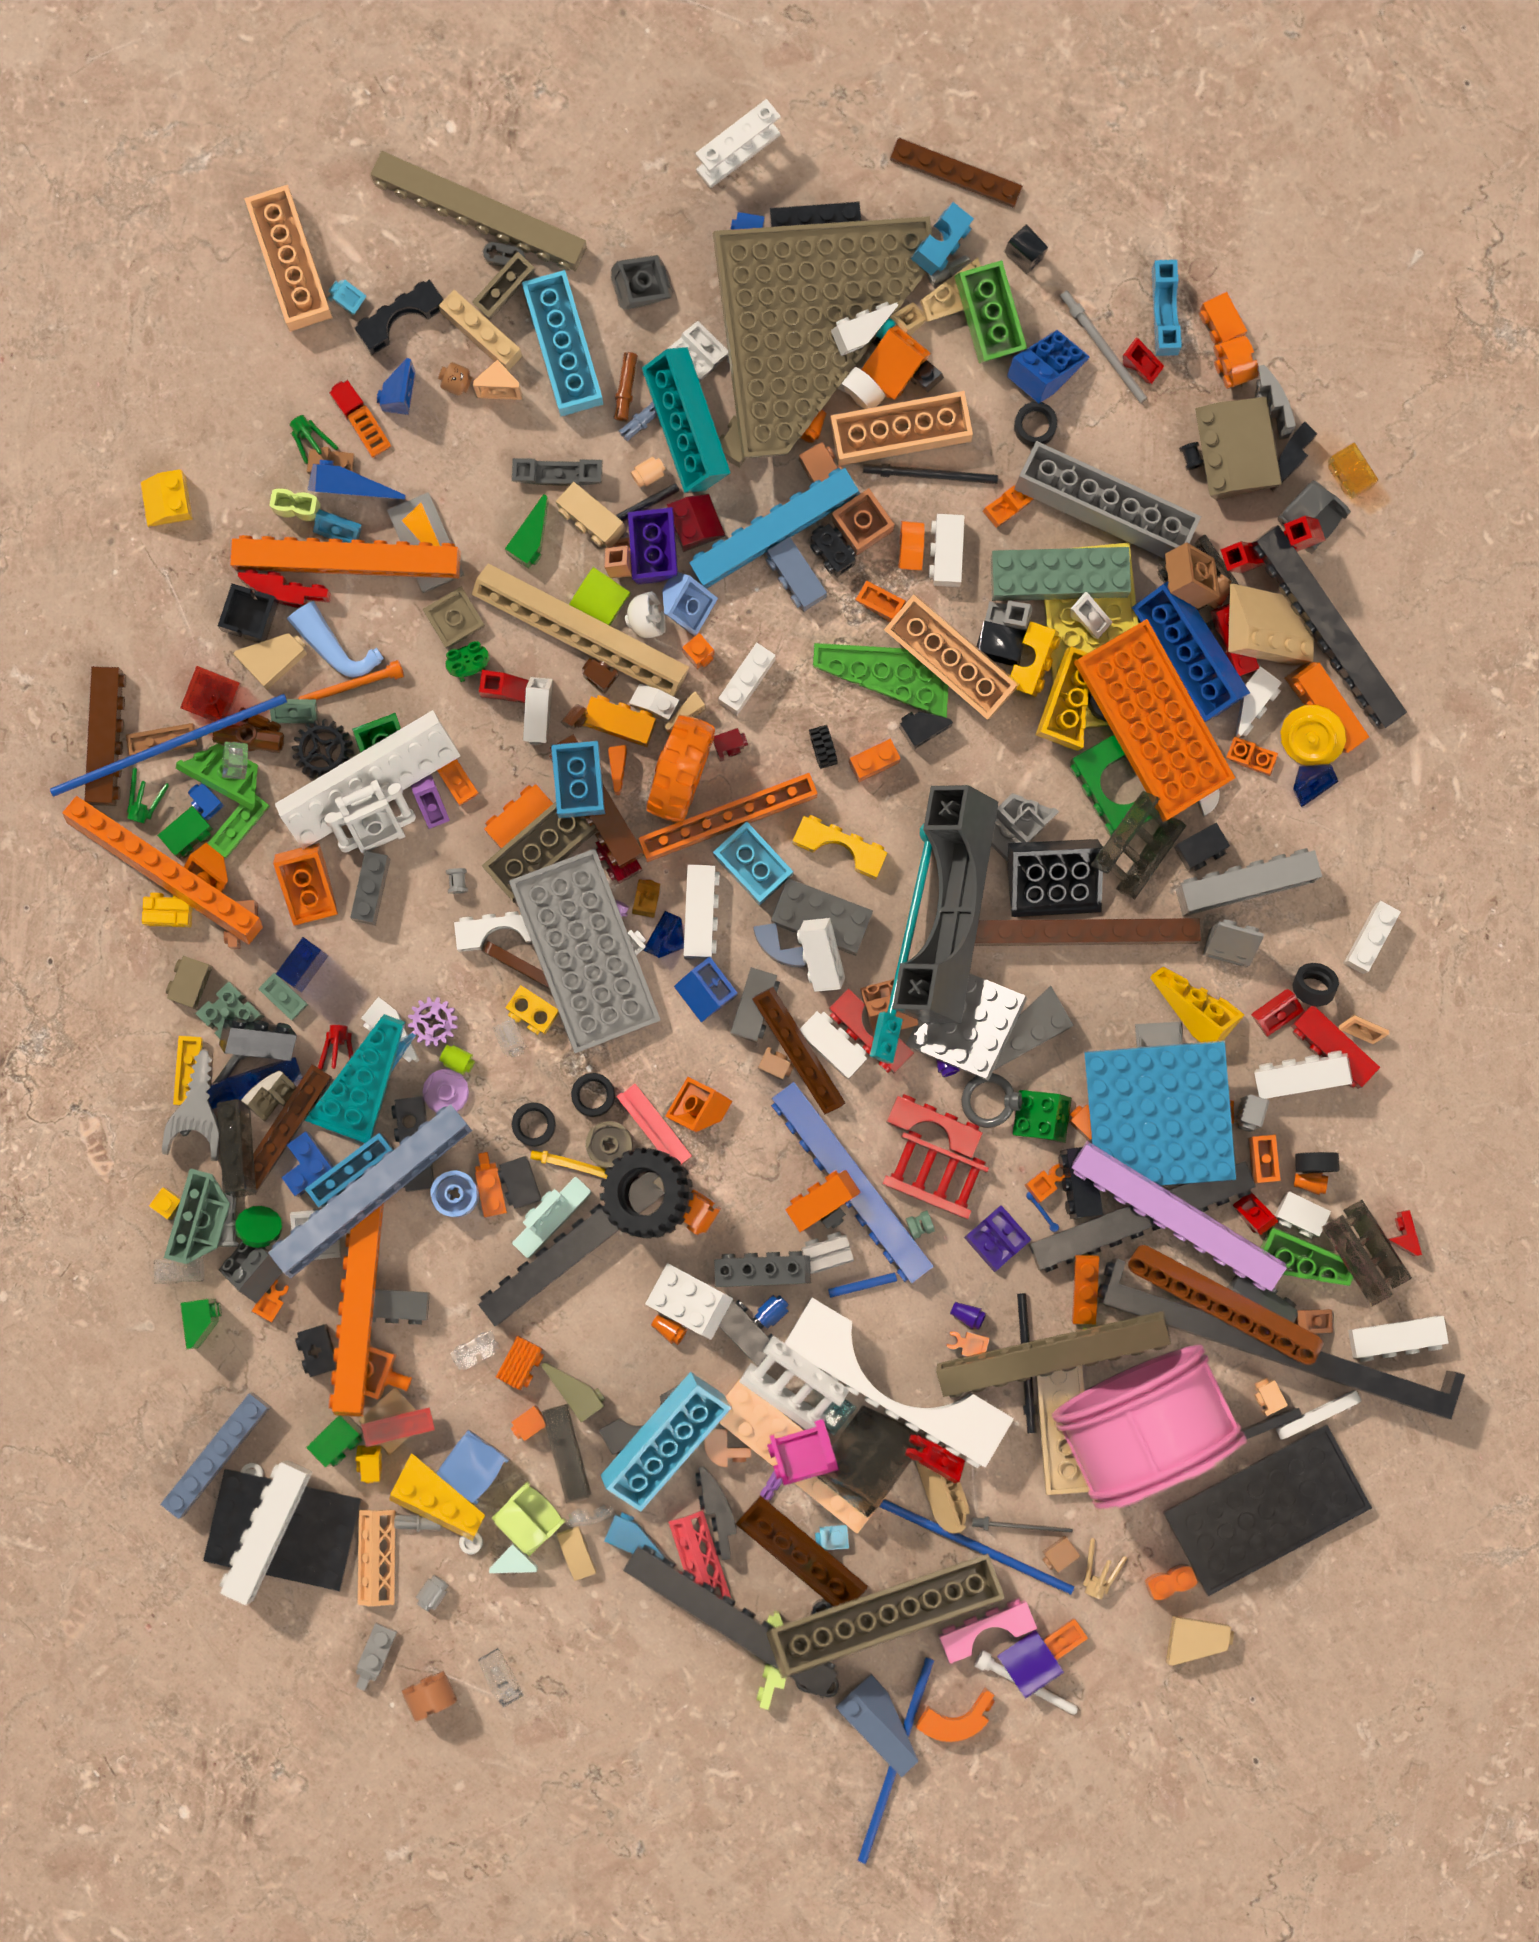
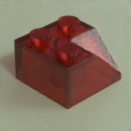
(210, 694)

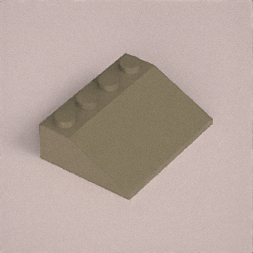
(1238, 447)

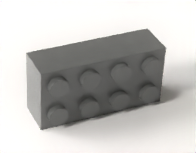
(802, 903)

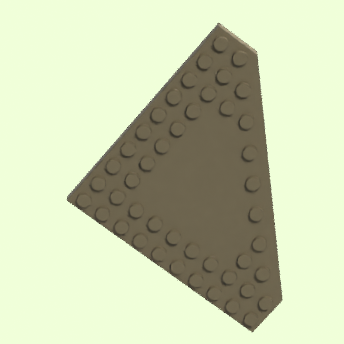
(784, 298)

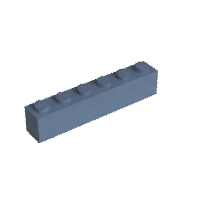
(215, 1455)

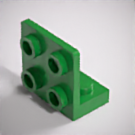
(1043, 1116)

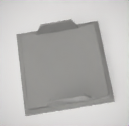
(1158, 1034)

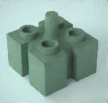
(228, 1007)

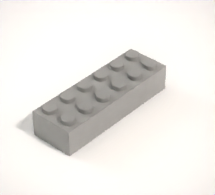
(1248, 883)

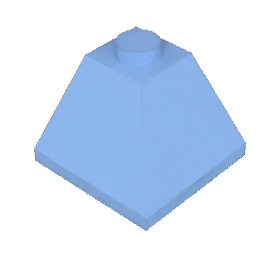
(687, 602)

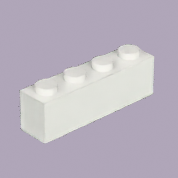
(700, 911)
(1303, 1076)
(1397, 1337)

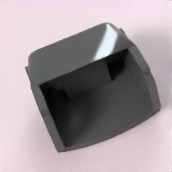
(1319, 504)

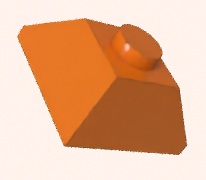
(208, 866)
(698, 1106)

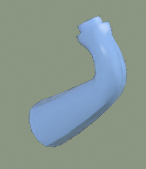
(317, 633)

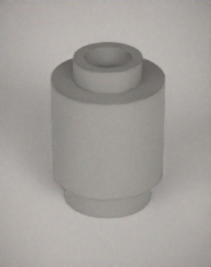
(432, 1593)

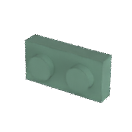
(295, 711)
(283, 996)

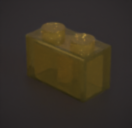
(1352, 471)

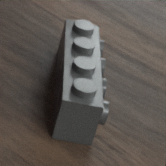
(762, 1270)

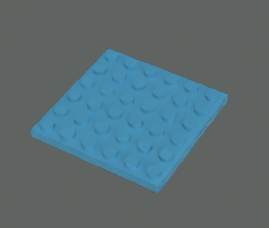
(1164, 1110)

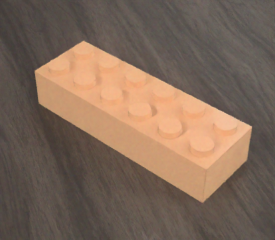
(288, 258)
(901, 428)
(951, 657)

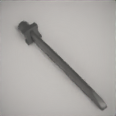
(985, 1523)

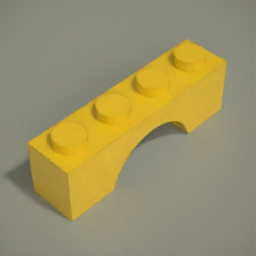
(813, 835)

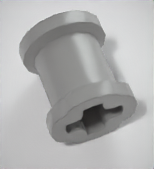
(457, 881)

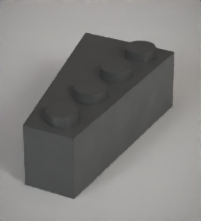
(1035, 1026)

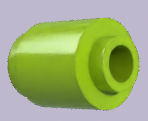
(457, 1059)

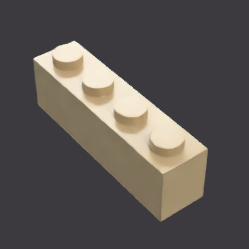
(480, 330)

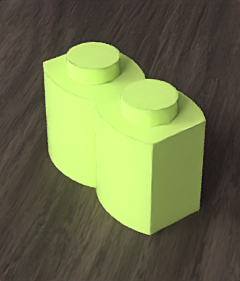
(288, 504)

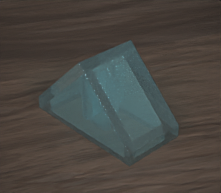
(838, 1415)

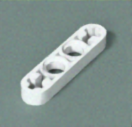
(1319, 1414)

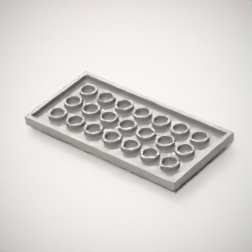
(584, 950)

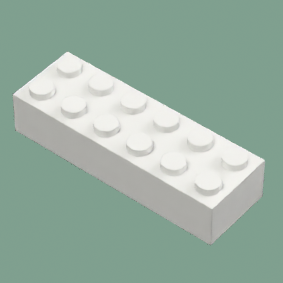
(266, 1532)

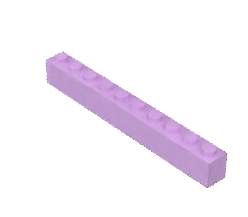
(1178, 1216)

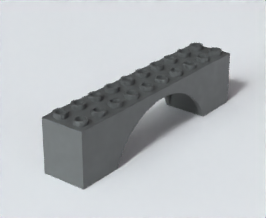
(961, 835)

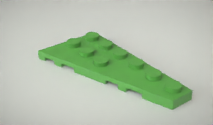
(887, 672)

